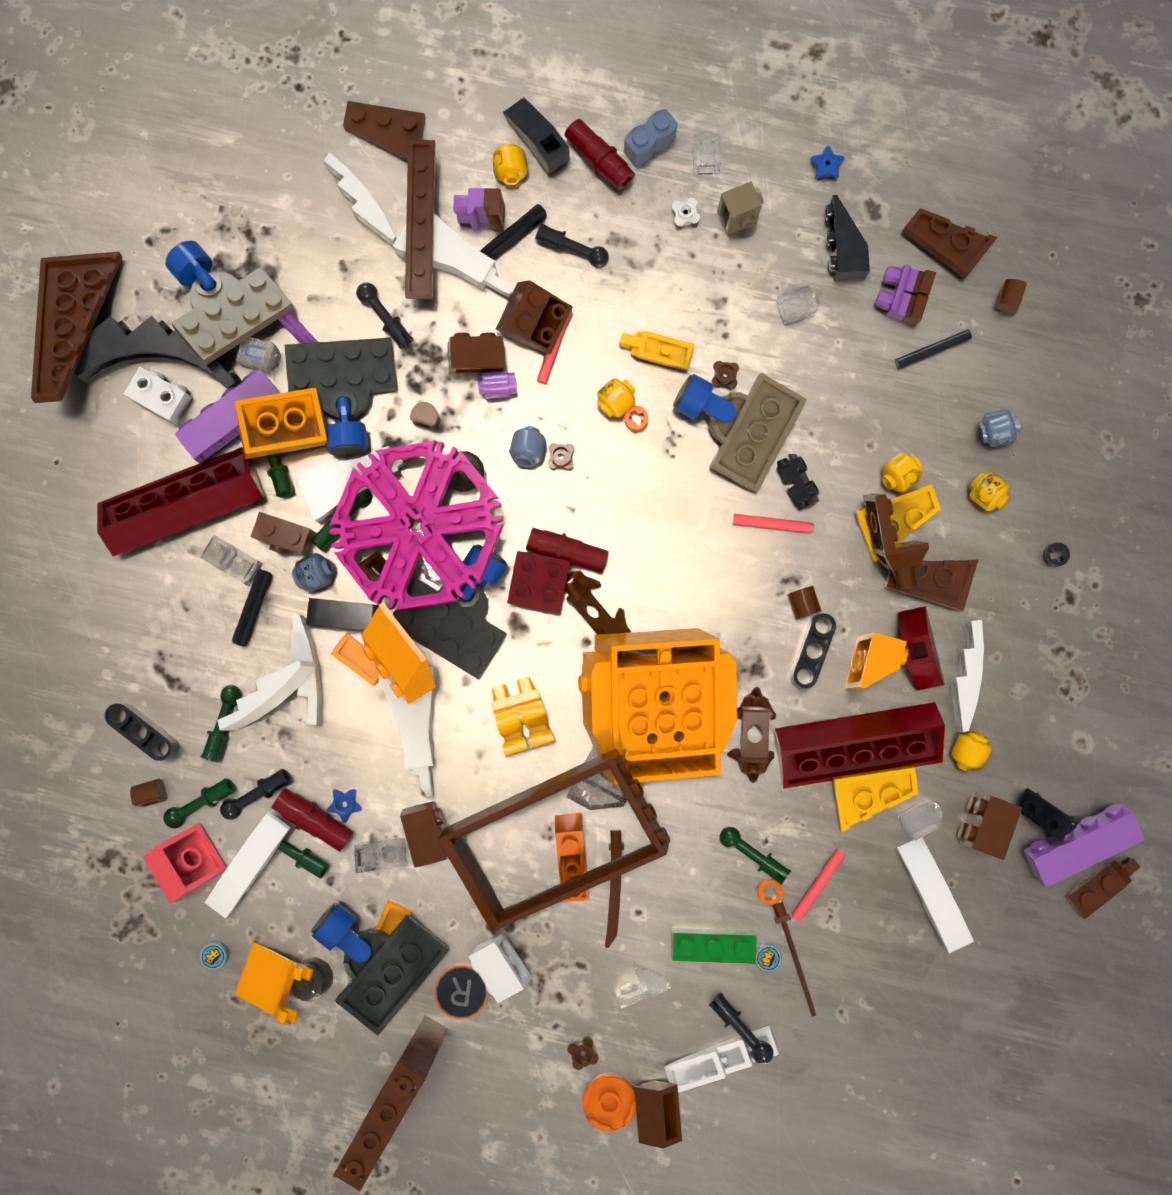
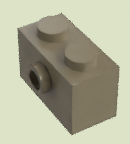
(739, 207)

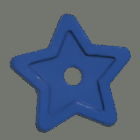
(827, 170)
(337, 807)

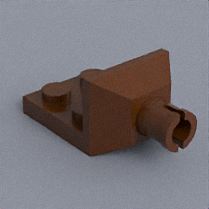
(896, 557)

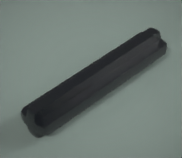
(514, 232)
(251, 607)

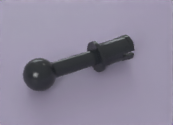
(597, 256)
(367, 293)
(232, 808)
(761, 1051)

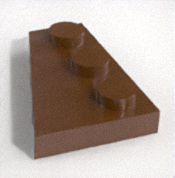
(384, 126)
(950, 243)
(940, 582)

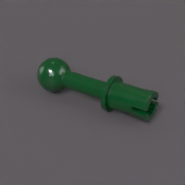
(279, 476)
(324, 537)
(216, 737)
(175, 816)
(731, 838)
(304, 859)

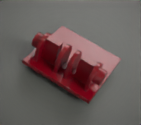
(538, 582)

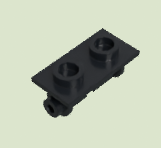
(795, 471)
(1046, 815)

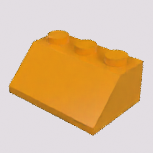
(280, 423)
(397, 656)
(875, 659)

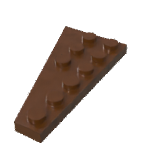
(67, 309)

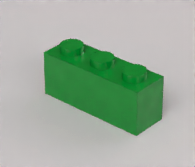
(713, 945)

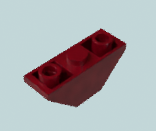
(922, 653)

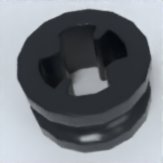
(1054, 562)

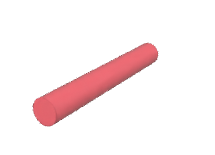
(549, 358)
(773, 523)
(818, 885)

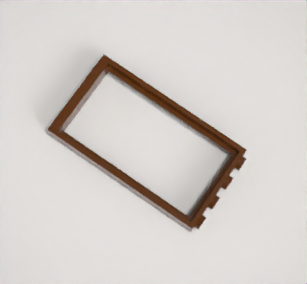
(477, 885)
(391, 1104)

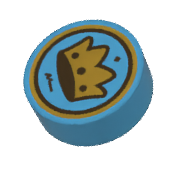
(214, 956)
(768, 957)

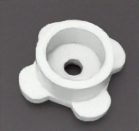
(685, 219)

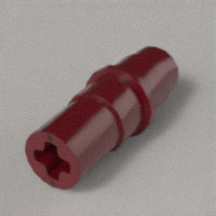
(599, 154)
(567, 548)
(311, 819)

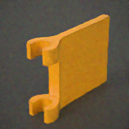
(268, 981)

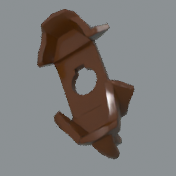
(580, 594)
(754, 756)

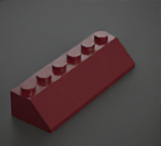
(178, 502)
(860, 744)

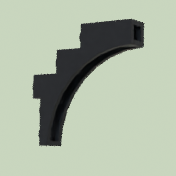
(116, 344)

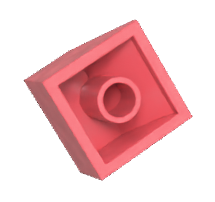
(184, 862)

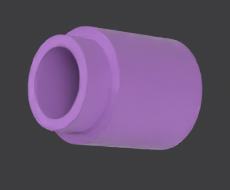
(497, 384)

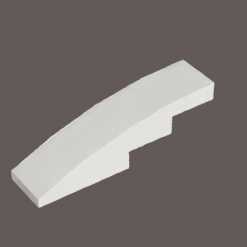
(364, 206)
(304, 650)
(967, 686)
(271, 692)
(247, 864)
(935, 895)
(716, 1061)

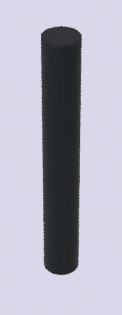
(933, 348)

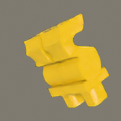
(517, 710)

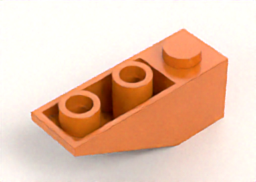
(570, 850)

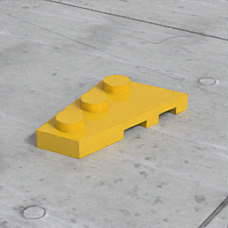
(909, 513)
(870, 792)

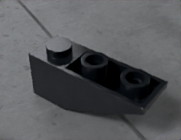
(538, 135)
(848, 245)

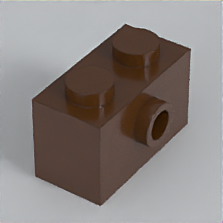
(475, 353)
(282, 534)
(422, 831)
(658, 1114)

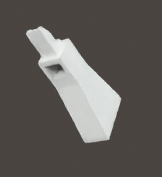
(458, 258)
(325, 483)
(415, 728)

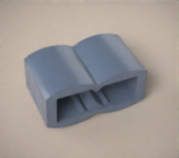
(650, 137)

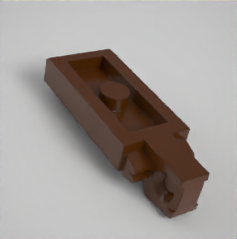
(1101, 886)

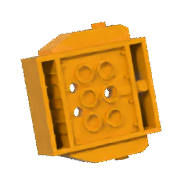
(625, 705)

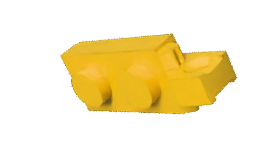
(658, 349)

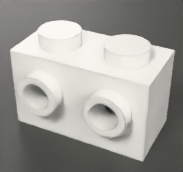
(158, 395)
(500, 967)

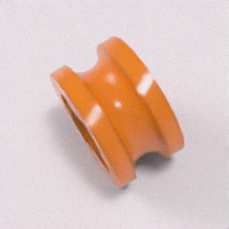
(632, 425)
(777, 888)

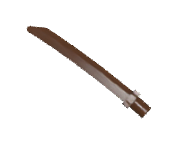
(616, 847)
(782, 917)

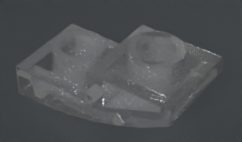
(231, 560)

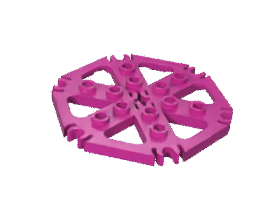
(391, 530)

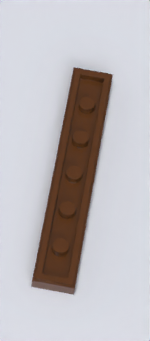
(420, 219)

